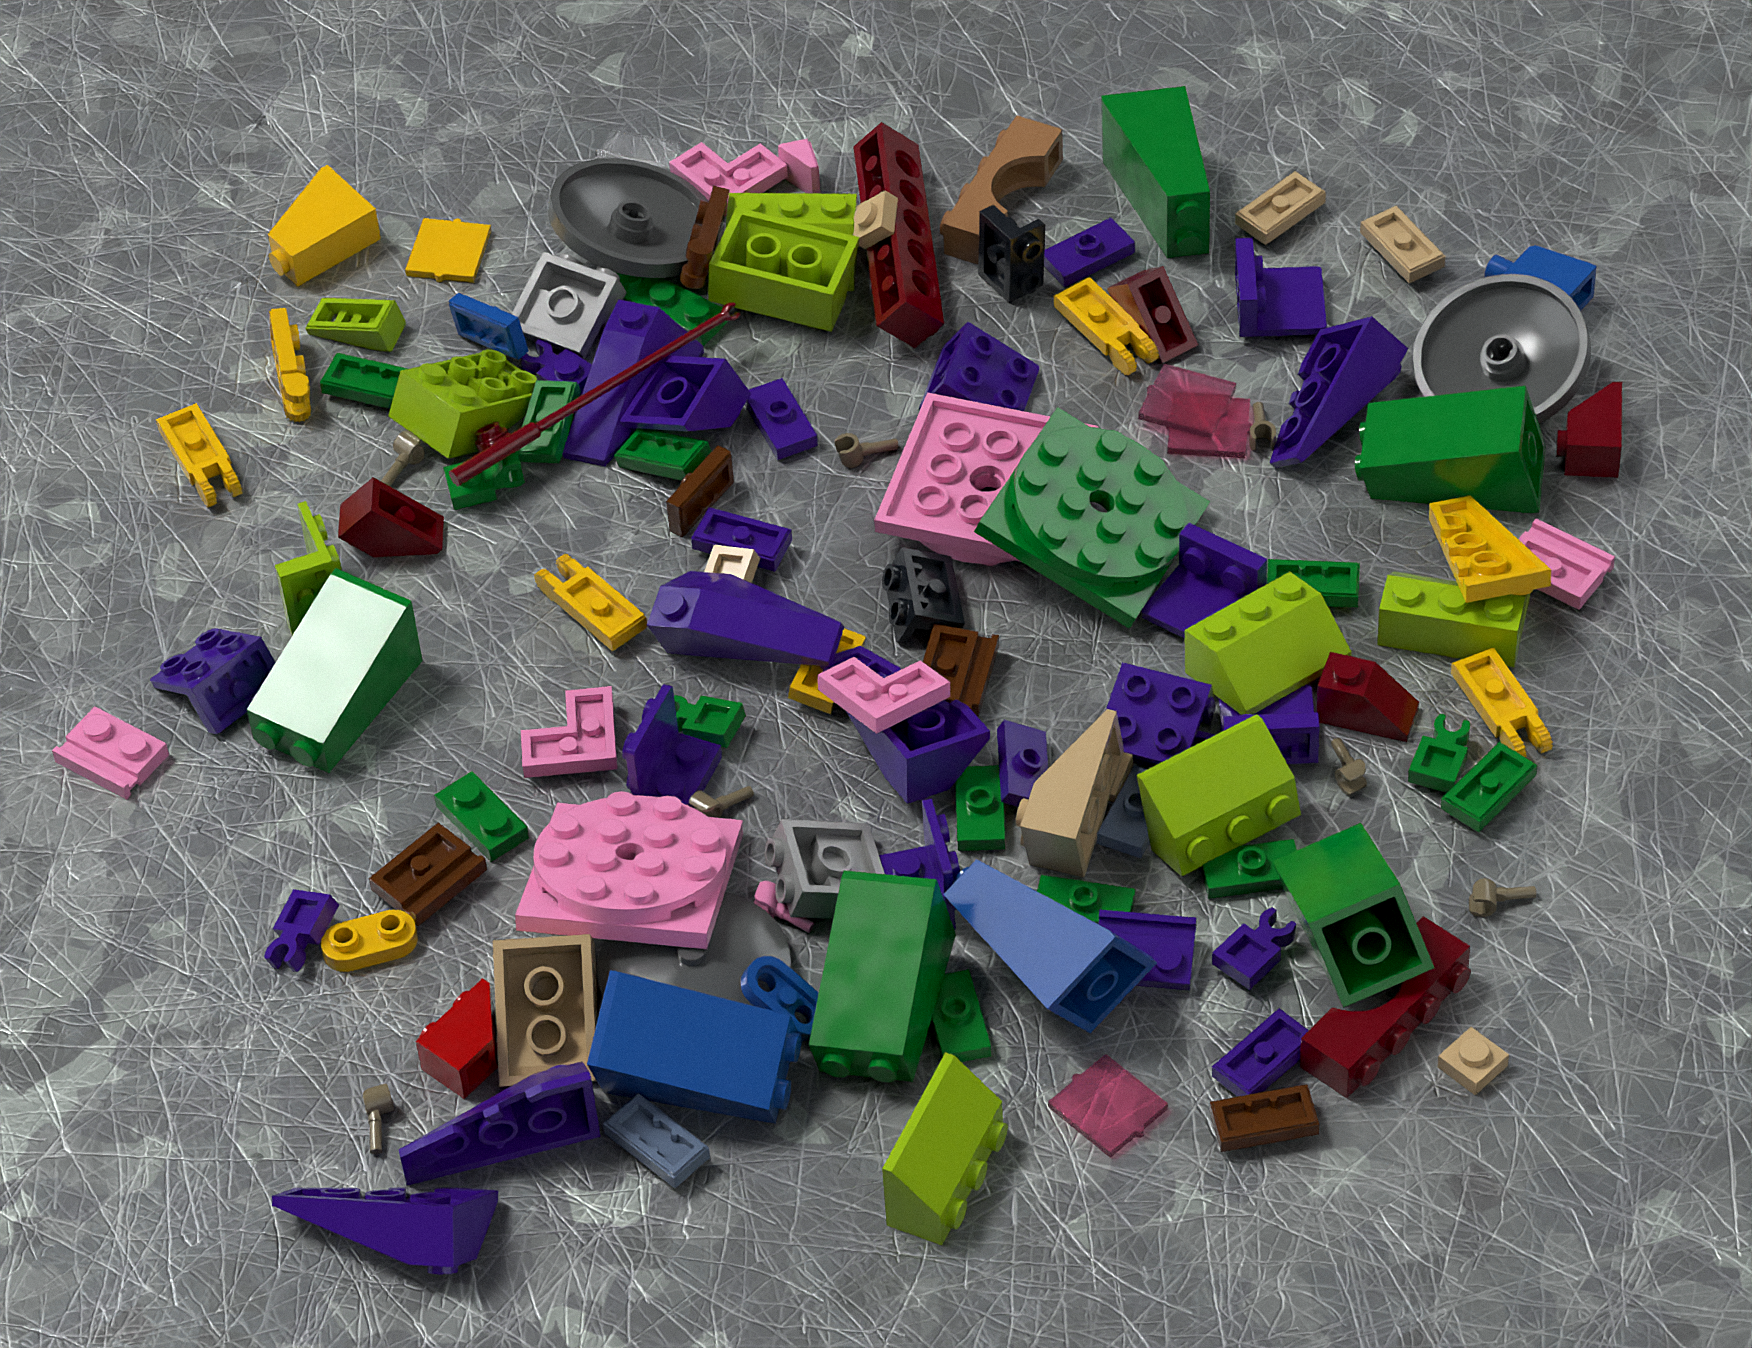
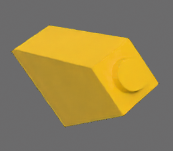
(322, 228)

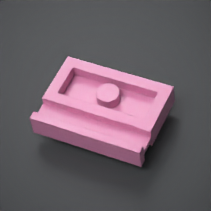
(1574, 564)
(110, 752)

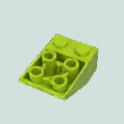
(458, 396)

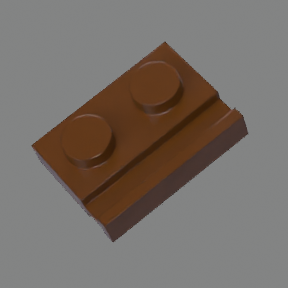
(964, 661)
(428, 873)

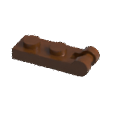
(704, 238)

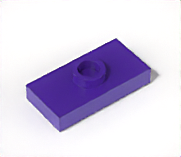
(1088, 252)
(780, 419)
(742, 532)
(1021, 760)
(1261, 1055)

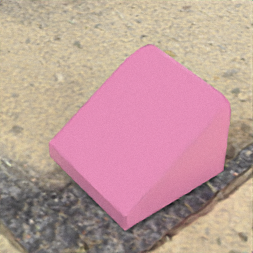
(802, 165)

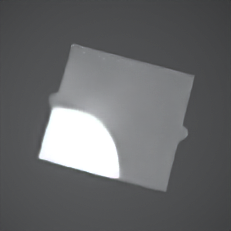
(639, 148)

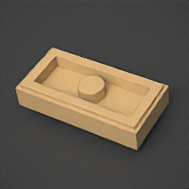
(1280, 208)
(1402, 244)

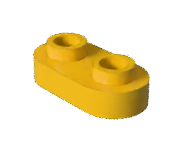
(369, 940)

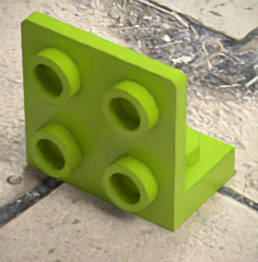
(305, 575)

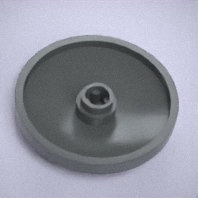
(625, 215)
(1505, 336)
(738, 938)

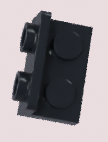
(1010, 255)
(921, 592)

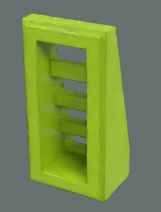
(380, 332)

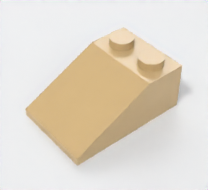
(1071, 799)
(544, 1003)

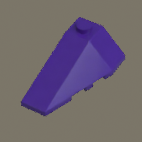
(628, 337)
(1340, 376)
(739, 620)
(925, 750)
(525, 1119)
(422, 1229)

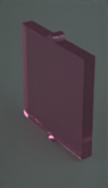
(1187, 401)
(1227, 440)
(1108, 1105)

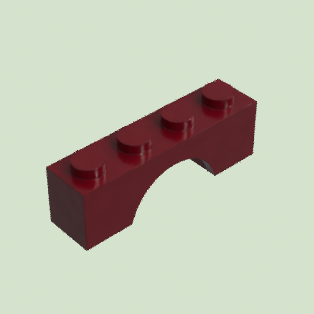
(1350, 1045)

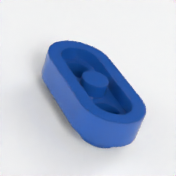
(787, 991)

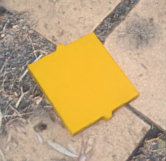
(448, 250)

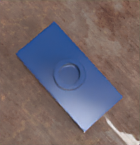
(488, 326)

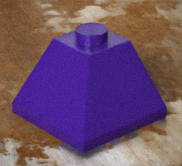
(687, 396)

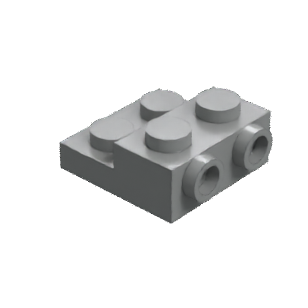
(567, 302)
(812, 861)

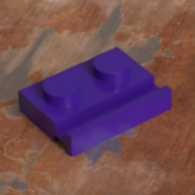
(1163, 937)

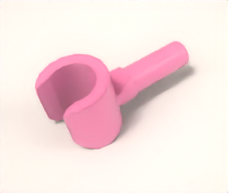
(767, 900)

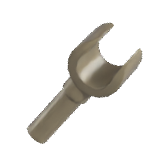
(1261, 427)
(409, 451)
(853, 453)
(1349, 776)
(714, 807)
(1486, 894)
(377, 1102)

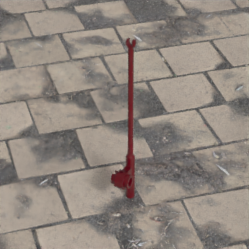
(497, 443)

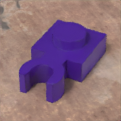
(553, 367)
(300, 923)
(1252, 953)

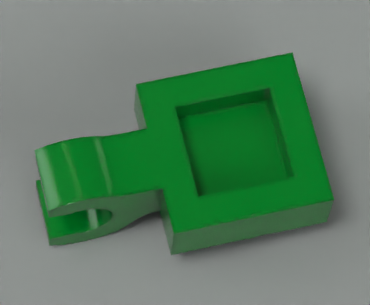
(482, 487)

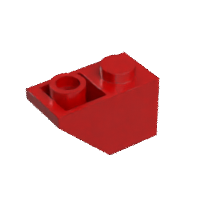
(462, 1043)

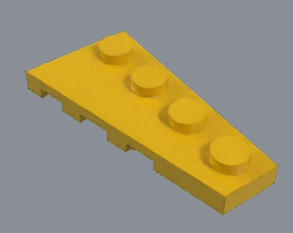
(1483, 552)

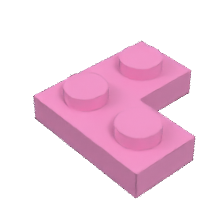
(748, 173)
(881, 700)
(579, 747)

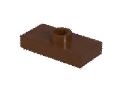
(700, 491)
(1264, 1118)

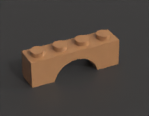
(1022, 158)

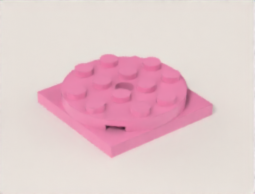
(943, 468)
(630, 871)

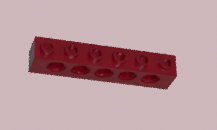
(904, 263)

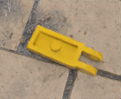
(1105, 324)
(289, 368)
(198, 452)
(592, 602)
(1501, 700)

